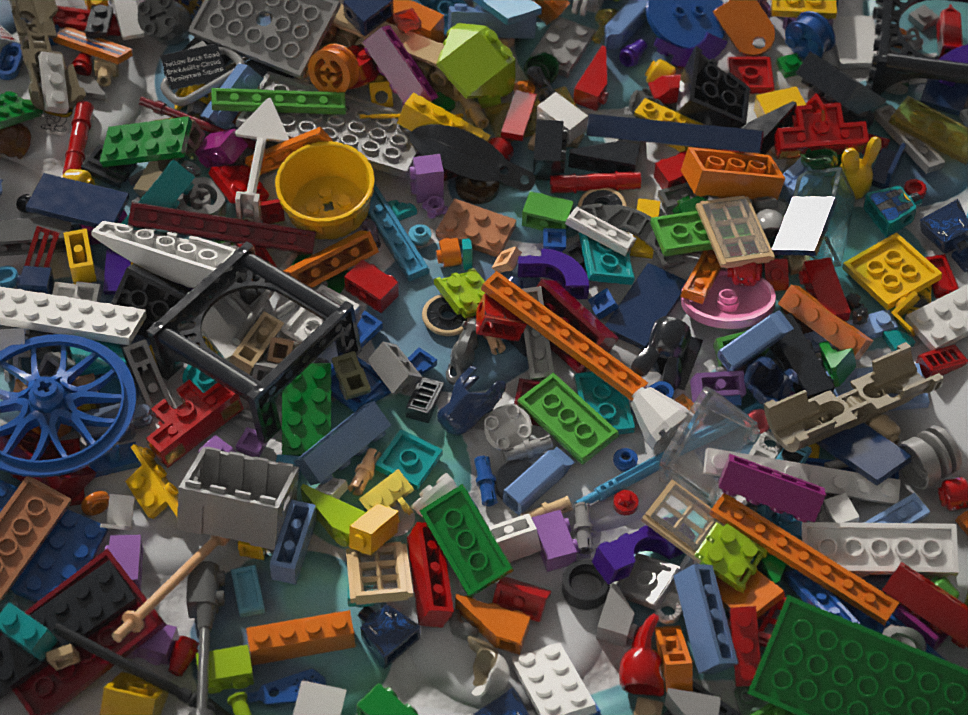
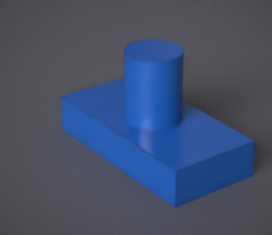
(117, 460)

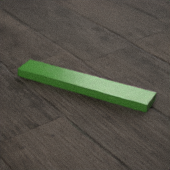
(284, 101)

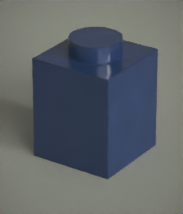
(36, 279)

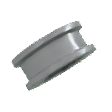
(200, 198)

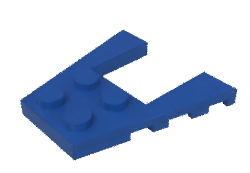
(367, 329)

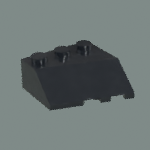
(148, 292)

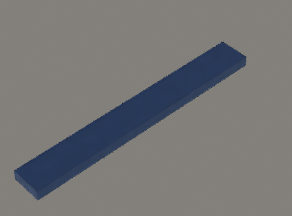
(675, 133)

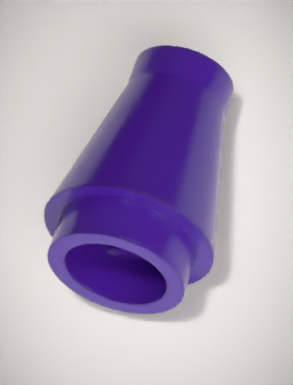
(632, 53)

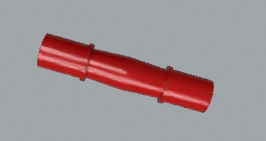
(79, 135)
(595, 181)

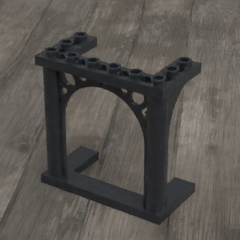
(897, 67)
(253, 275)

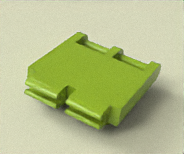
(462, 291)
(730, 555)

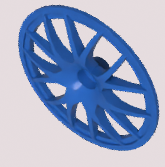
(55, 402)

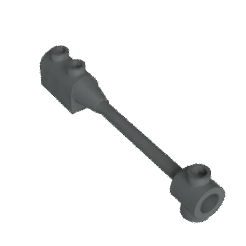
(203, 603)

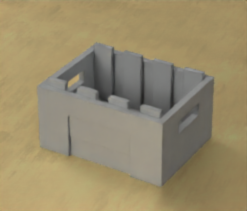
(236, 497)

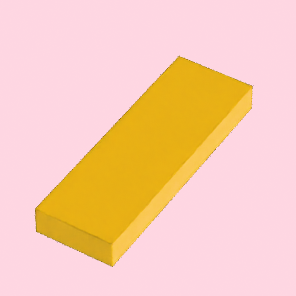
(640, 248)

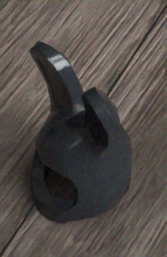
(667, 343)

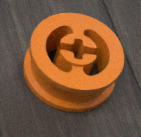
(336, 58)

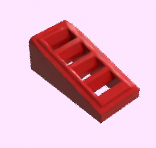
(932, 356)

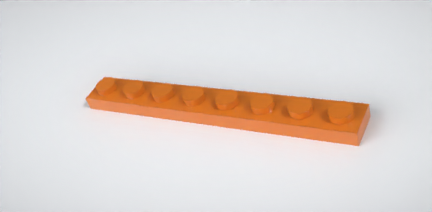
(563, 335)
(805, 559)

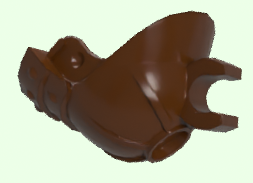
(15, 140)

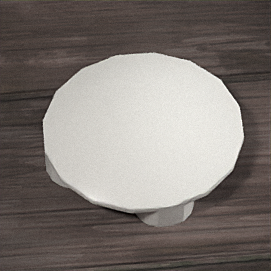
(507, 426)

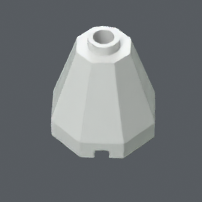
(657, 415)

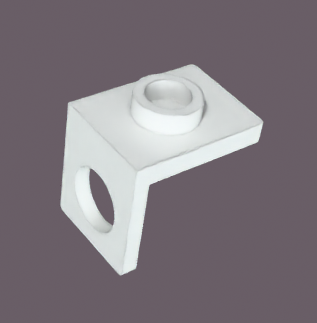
(120, 512)

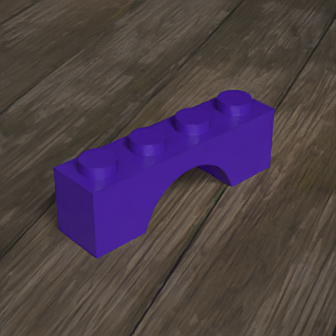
(616, 558)

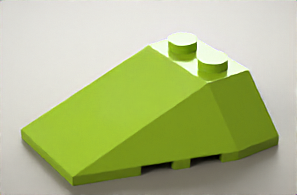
(477, 62)

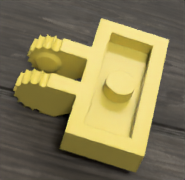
(389, 493)

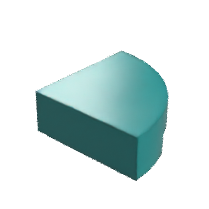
(402, 210)
(467, 254)
(894, 338)

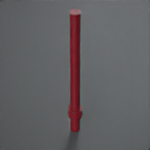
(162, 109)

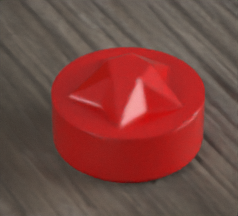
(625, 502)

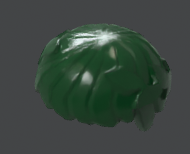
(547, 63)
(819, 159)

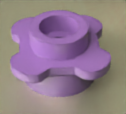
(434, 206)

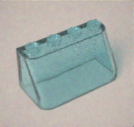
(830, 183)

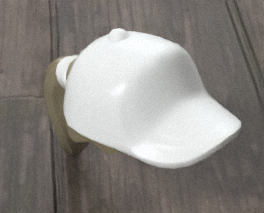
(489, 668)

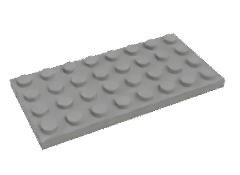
(380, 139)

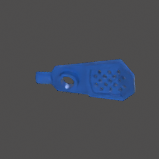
(285, 687)

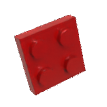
(234, 179)

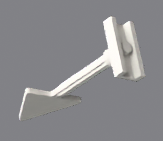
(263, 126)

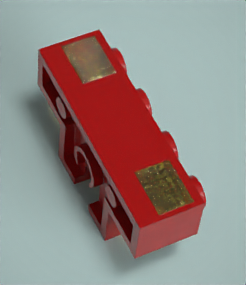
(819, 132)
(192, 421)

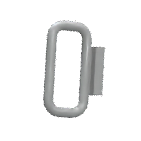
(184, 101)

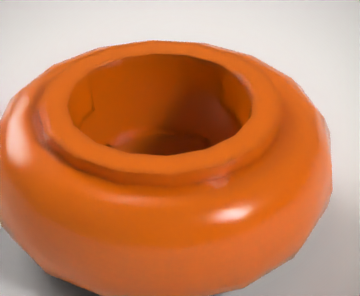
(95, 503)

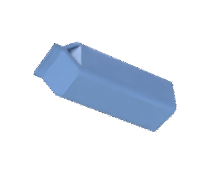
(625, 24)
(754, 341)
(537, 480)

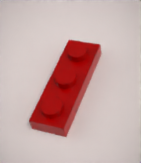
(745, 643)

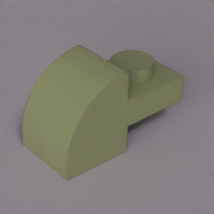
(350, 376)

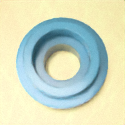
(420, 234)

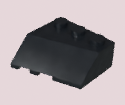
(712, 94)

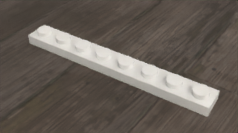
(833, 480)

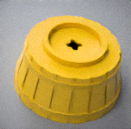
(325, 175)

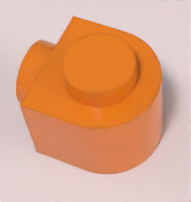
(449, 252)

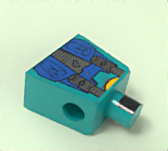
(891, 208)

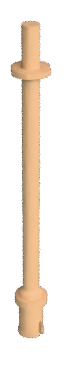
(134, 620)

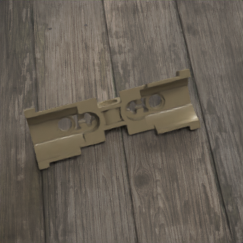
(34, 39)
(833, 414)

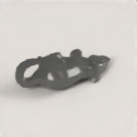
(462, 352)

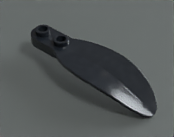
(469, 156)

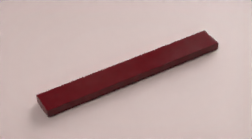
(221, 228)

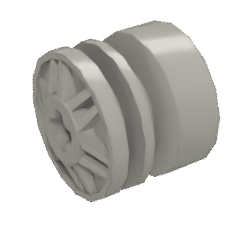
(933, 457)

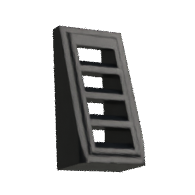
(420, 413)

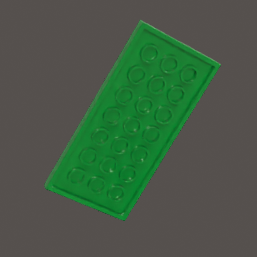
(842, 668)

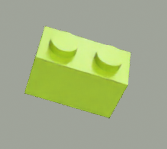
(229, 669)

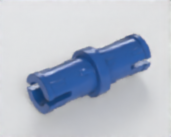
(485, 481)

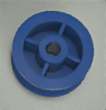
(810, 33)

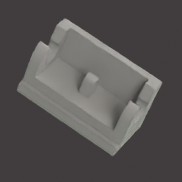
(394, 368)

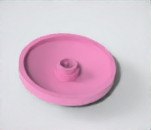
(732, 305)

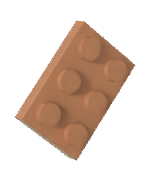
(484, 228)

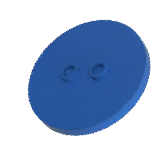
(683, 21)

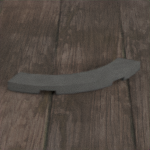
(636, 223)

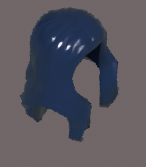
(767, 380)
(466, 407)

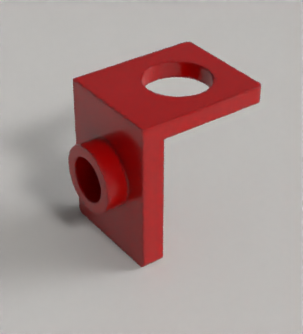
(272, 211)
(777, 273)

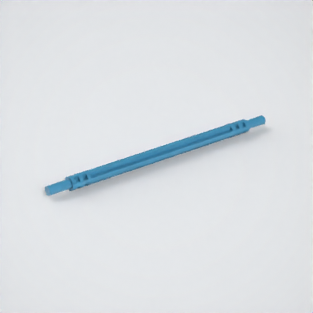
(637, 473)

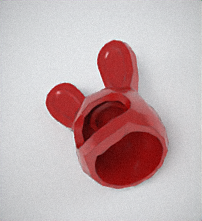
(640, 665)

